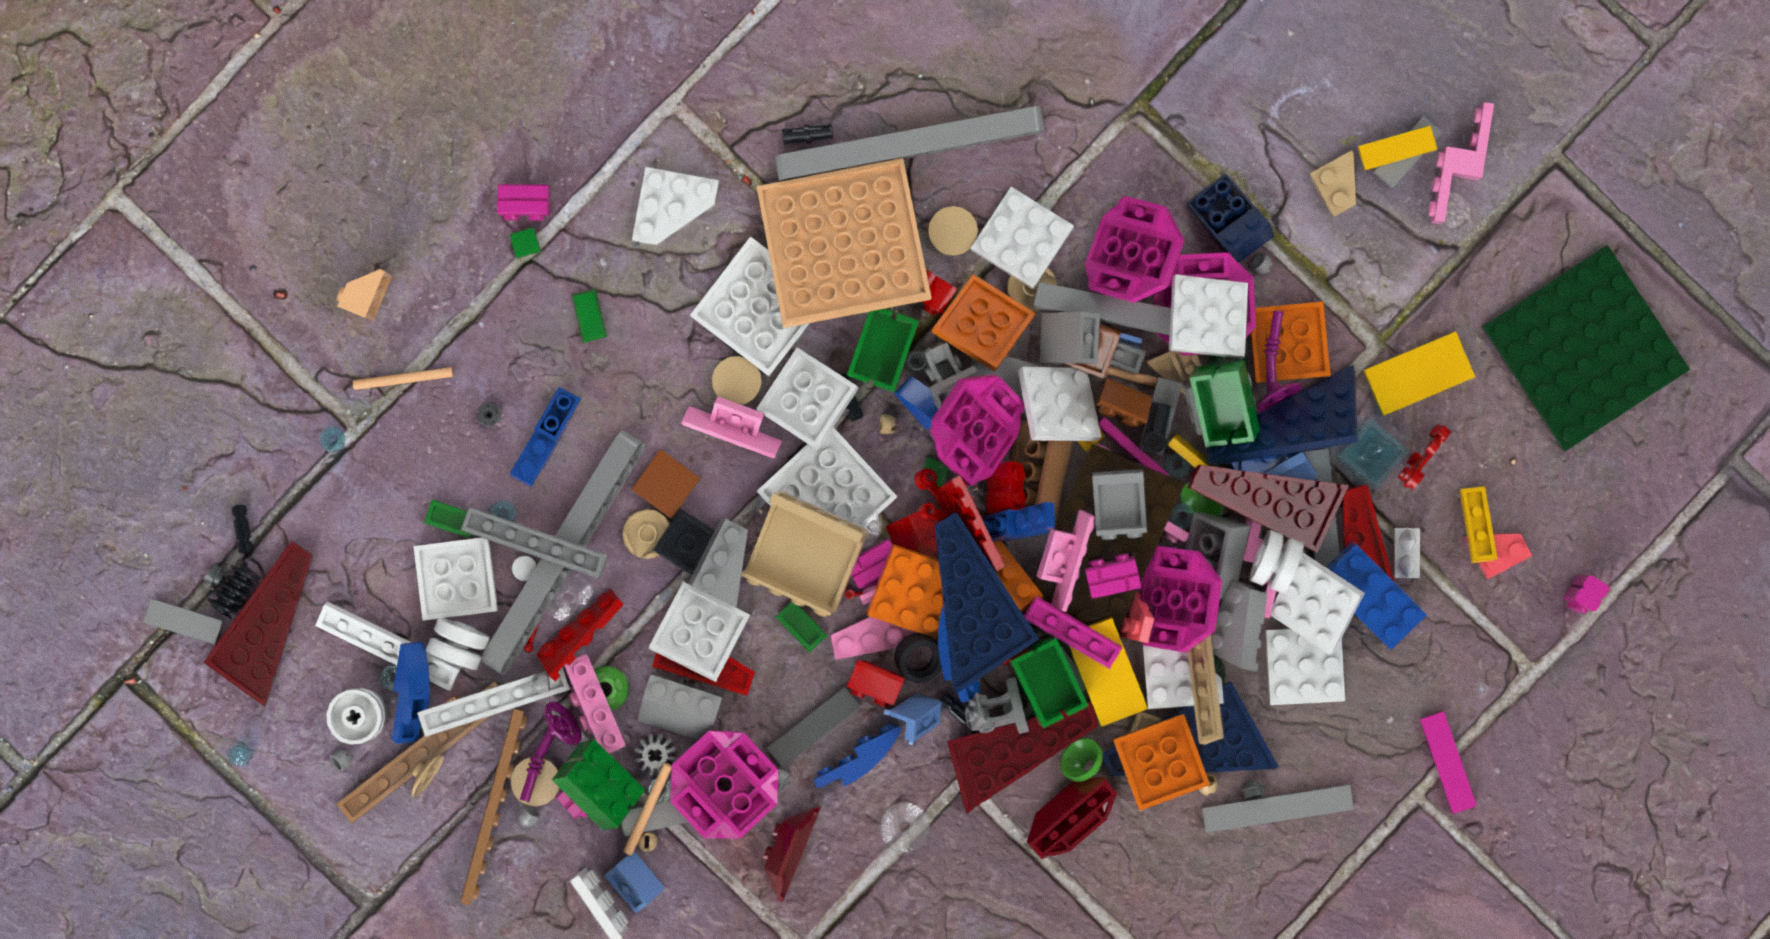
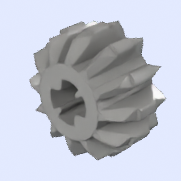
(654, 745)

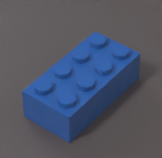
(1384, 605)

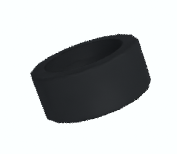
(909, 643)

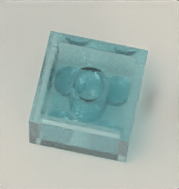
(1373, 455)

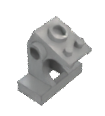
(945, 371)
(1012, 705)

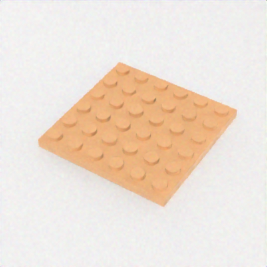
(843, 243)

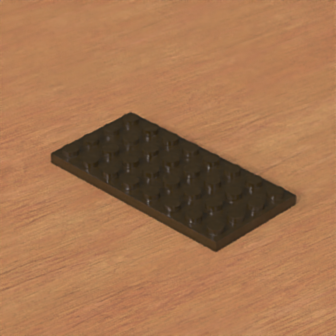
(1160, 499)

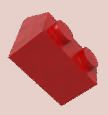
(914, 534)
(875, 682)

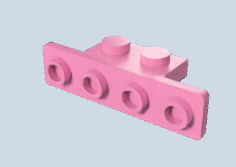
(733, 424)
(1063, 558)
(592, 704)

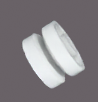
(1276, 561)
(456, 647)
(342, 720)

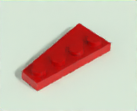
(959, 500)
(1362, 526)
(578, 633)
(733, 677)

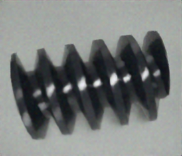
(233, 590)

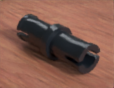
(807, 133)

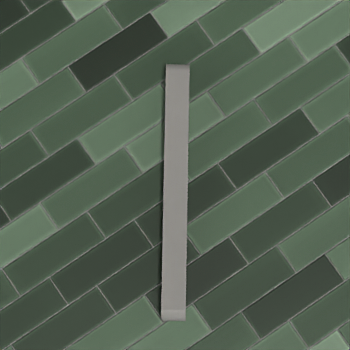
(910, 143)
(576, 528)

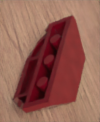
(1071, 816)
(788, 848)

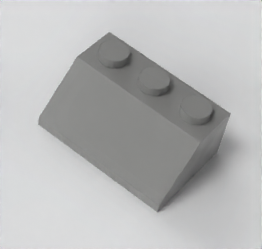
(1221, 543)
(679, 707)

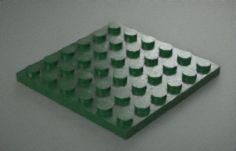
(1585, 348)

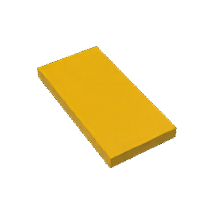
(1419, 373)
(1112, 690)

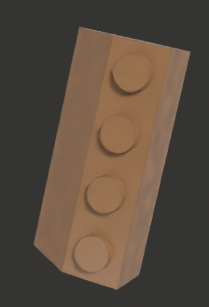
(1044, 467)

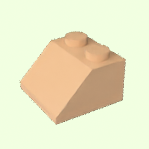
(365, 294)

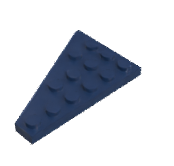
(1306, 421)
(979, 612)
(1238, 750)

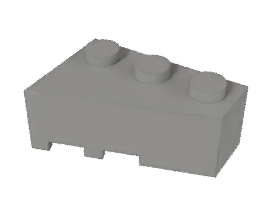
(722, 563)
(1239, 625)

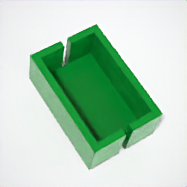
(882, 349)
(1224, 403)
(1048, 681)
(598, 784)

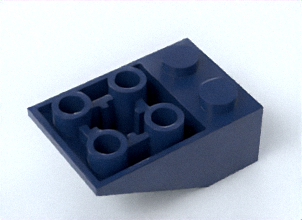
(1231, 218)

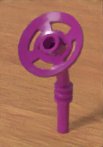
(1275, 391)
(558, 728)

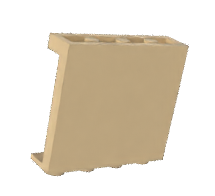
(805, 554)

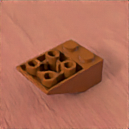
(1124, 403)

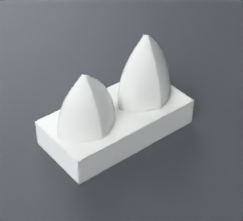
(1406, 552)

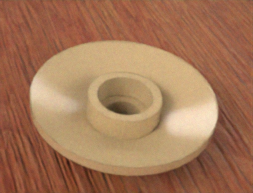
(425, 774)

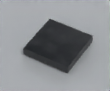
(684, 541)

